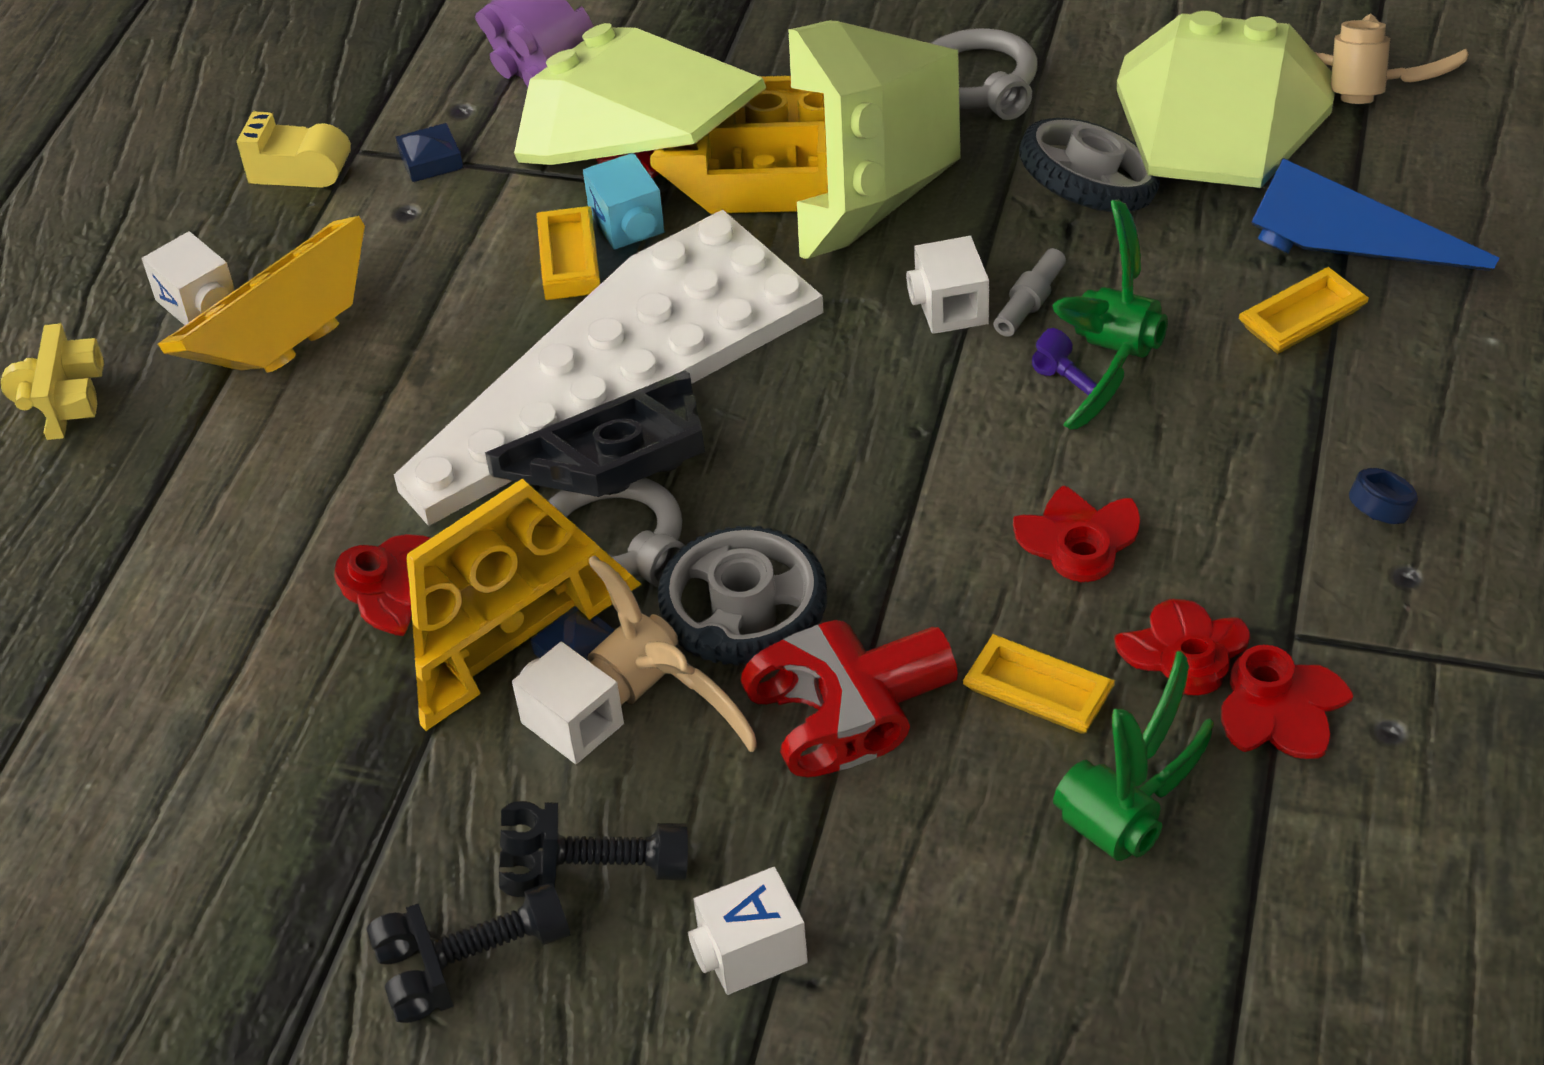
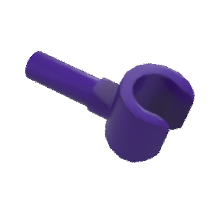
(1051, 357)

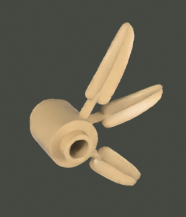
(1362, 62)
(646, 650)

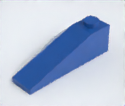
(1331, 218)

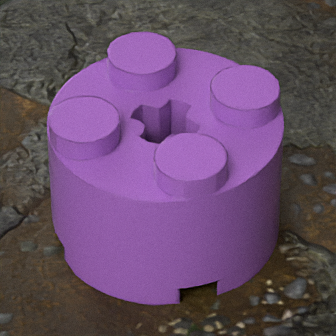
(530, 33)

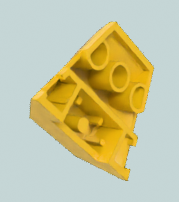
(758, 156)
(493, 587)

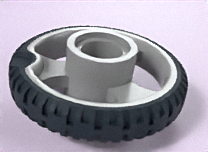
(1088, 166)
(743, 592)

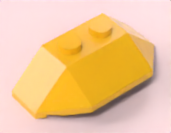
(278, 306)

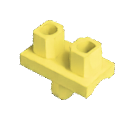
(56, 380)

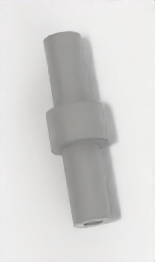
(1029, 292)

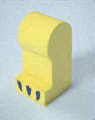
(291, 153)

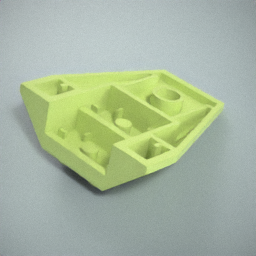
(626, 96)
(1223, 98)
(886, 124)

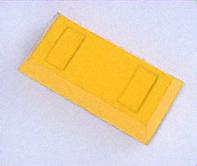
(1303, 310)
(1038, 684)

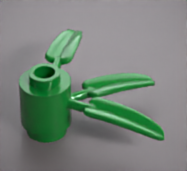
(1115, 319)
(1108, 803)

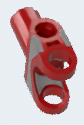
(850, 688)

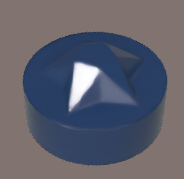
(1383, 495)

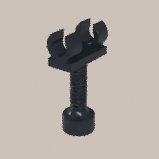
(663, 851)
(399, 935)

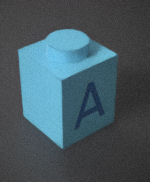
(624, 200)

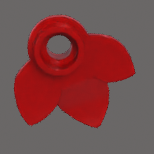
(1078, 536)
(379, 581)
(1189, 629)
(1285, 708)

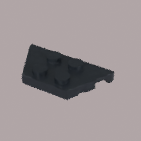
(610, 443)

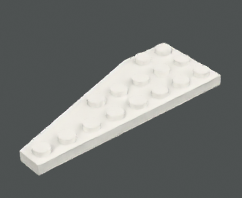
(662, 312)

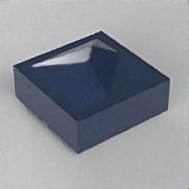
(429, 152)
(573, 630)

